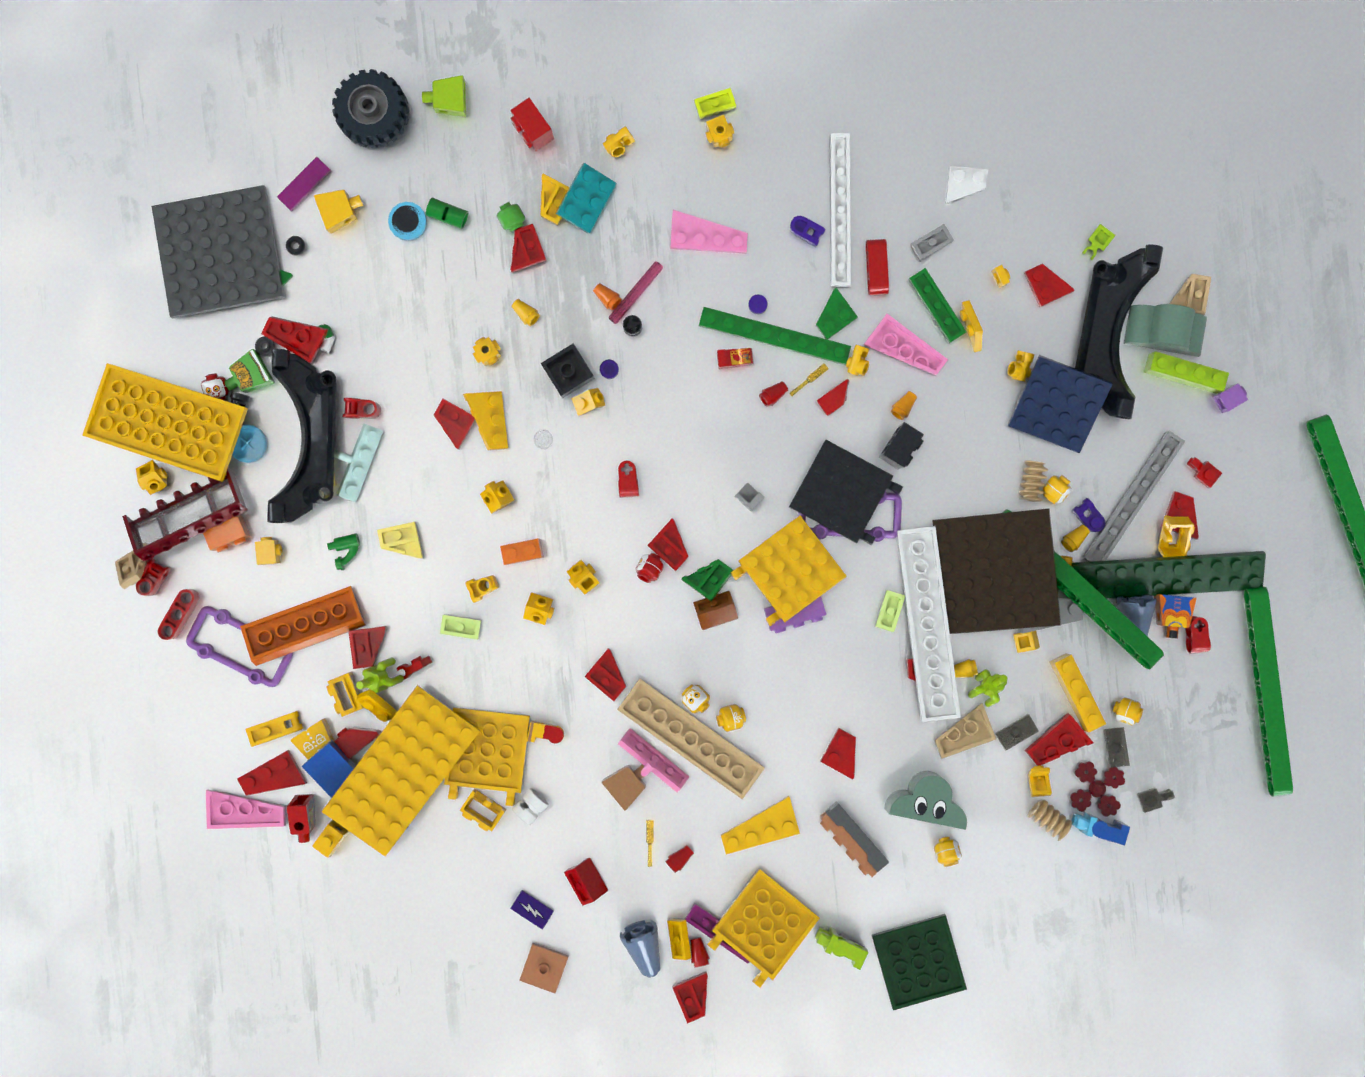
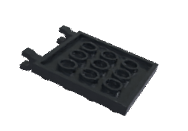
(842, 492)

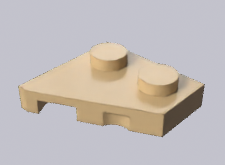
(1194, 293)
(129, 569)

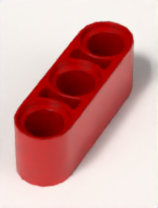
(877, 267)
(170, 619)

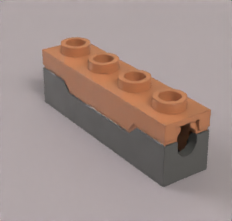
(854, 839)

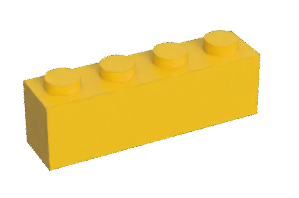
(1077, 692)

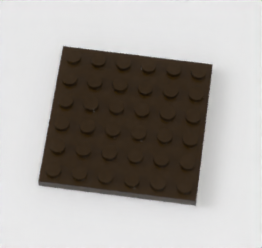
(998, 571)

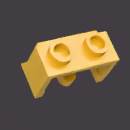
(1183, 541)
(351, 690)
(470, 813)

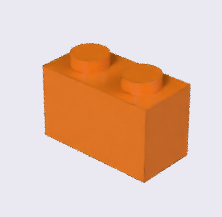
(229, 532)
(521, 551)

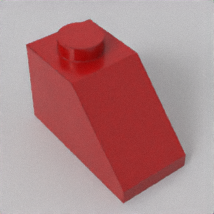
(355, 739)

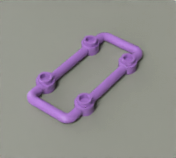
(878, 532)
(207, 651)

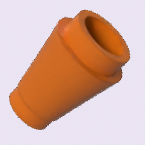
(607, 296)

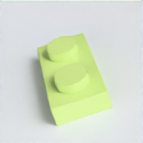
(890, 611)
(460, 627)

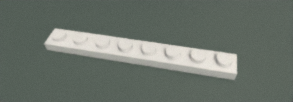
(840, 210)

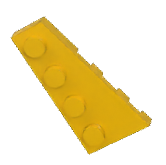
(768, 826)

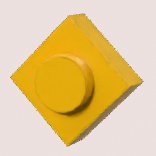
(1001, 276)

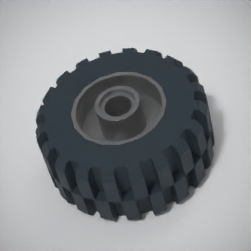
(370, 108)

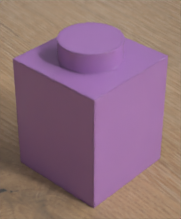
(1230, 398)

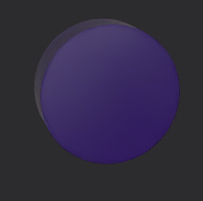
(758, 304)
(609, 369)

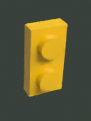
(376, 705)
(679, 939)

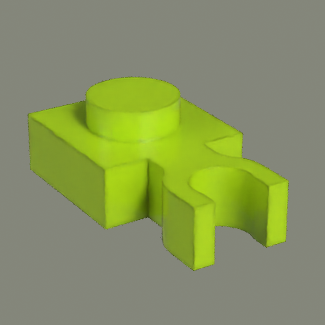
(1100, 239)

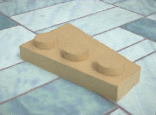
(966, 734)

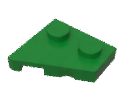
(835, 315)
(709, 579)

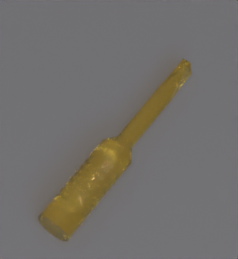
(813, 376)
(649, 839)

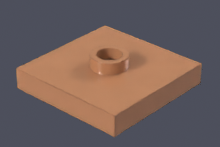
(544, 968)

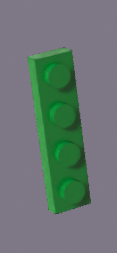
(937, 305)

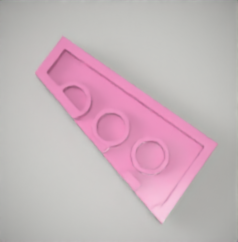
(235, 811)

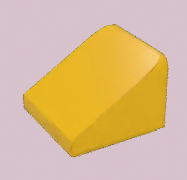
(1026, 641)

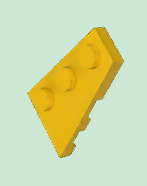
(490, 418)

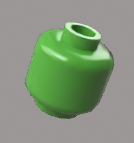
(510, 216)

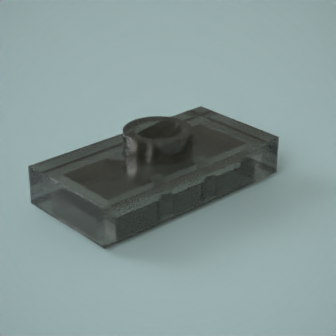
(1016, 732)
(1116, 747)

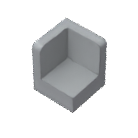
(749, 497)

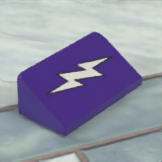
(532, 909)

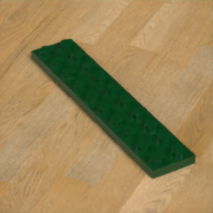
(1175, 574)

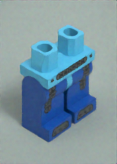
(1091, 825)

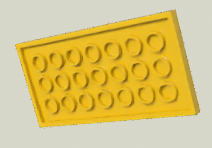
(165, 422)
(400, 770)

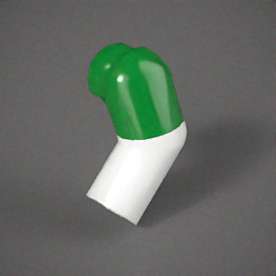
(328, 340)

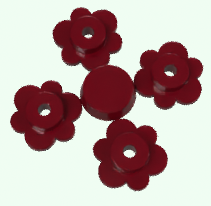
(1097, 789)

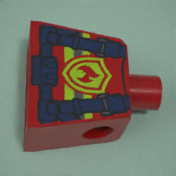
(301, 816)

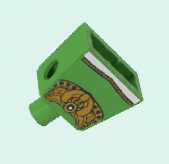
(249, 373)

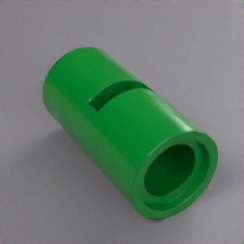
(446, 213)

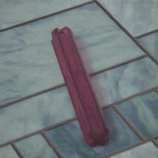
(635, 292)

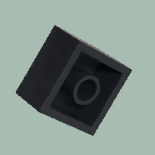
(567, 370)
(901, 445)

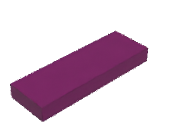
(304, 184)

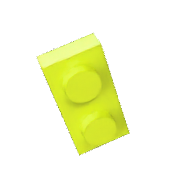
(715, 103)

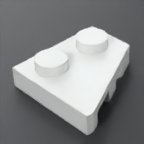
(964, 182)

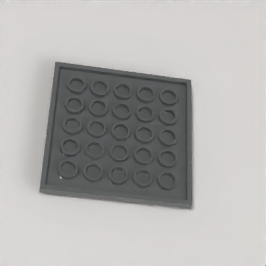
(217, 251)

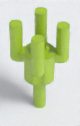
(377, 678)
(989, 686)

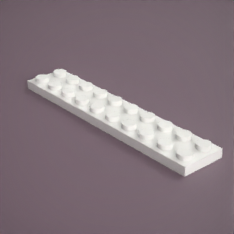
(928, 624)

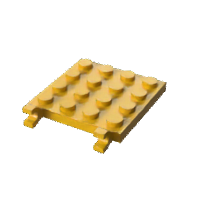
(791, 570)
(495, 755)
(764, 926)

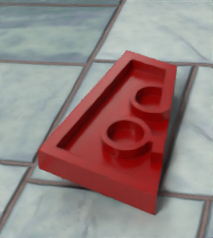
(295, 336)
(273, 775)

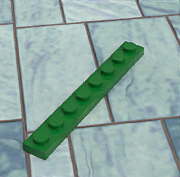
(774, 336)

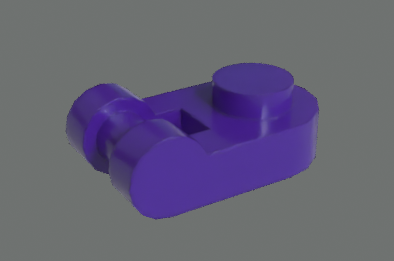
(800, 226)
(1094, 521)

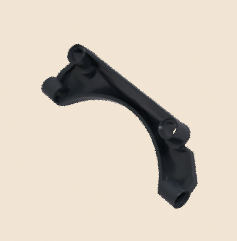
(1108, 303)
(316, 415)

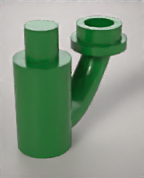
(342, 543)

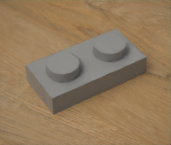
(932, 242)

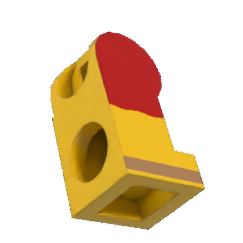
(545, 731)

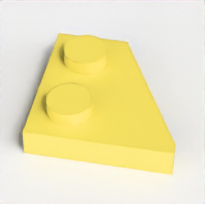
(401, 539)

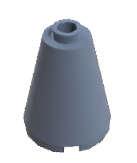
(1138, 610)
(643, 946)

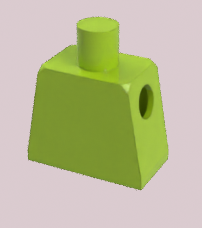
(447, 96)

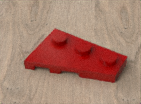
(1058, 740)

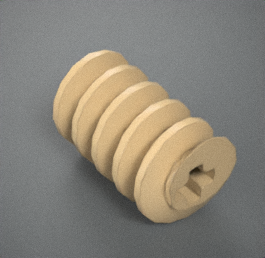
(1033, 481)
(1050, 818)

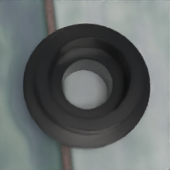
(291, 241)
(270, 346)

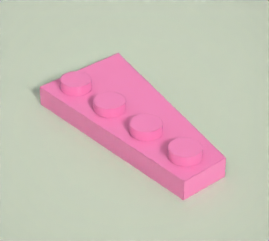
(703, 235)
(902, 344)

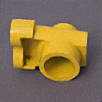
(615, 142)
(857, 363)
(1021, 368)
(478, 587)

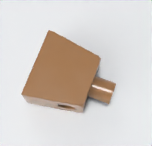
(625, 785)

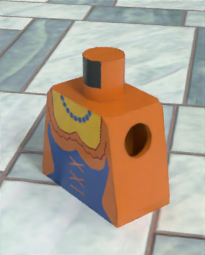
(1174, 612)

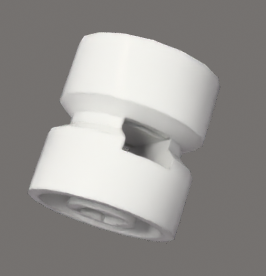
(530, 806)

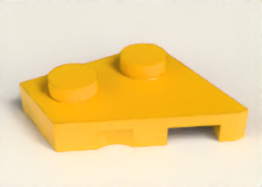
(551, 198)
(972, 325)

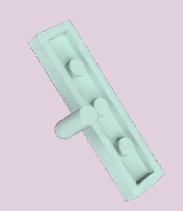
(358, 462)

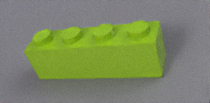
(1186, 372)

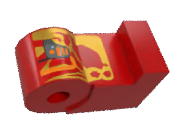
(734, 358)

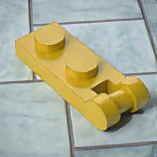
(273, 729)

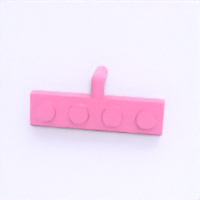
(653, 760)

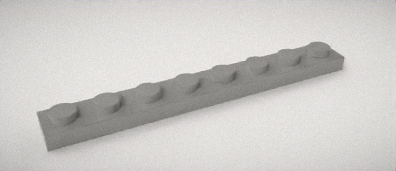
(1134, 498)

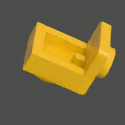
(588, 401)
(1039, 781)

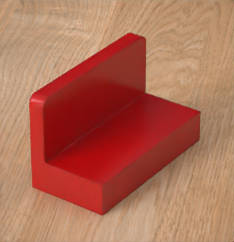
(586, 881)

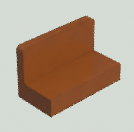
(717, 611)

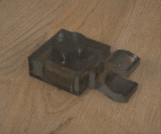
(1152, 799)

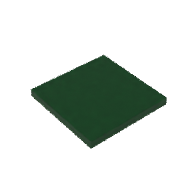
(919, 962)

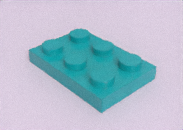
(586, 198)

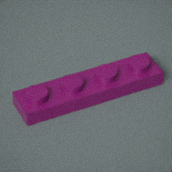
(705, 922)

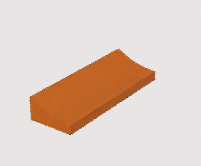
(302, 626)

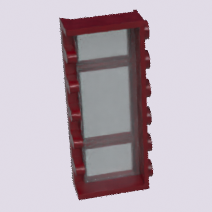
(184, 516)

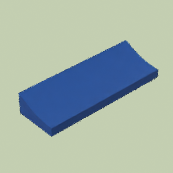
(329, 767)

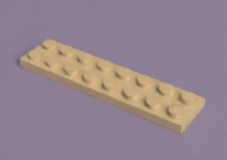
(691, 738)

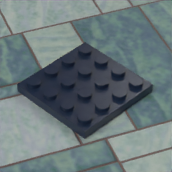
(1059, 404)

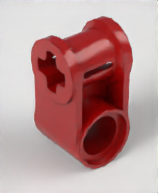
(357, 408)
(628, 483)
(153, 577)
(1198, 638)

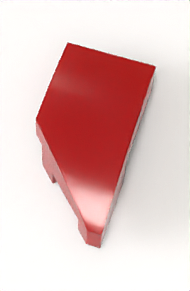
(834, 398)

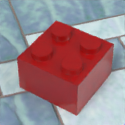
(531, 123)

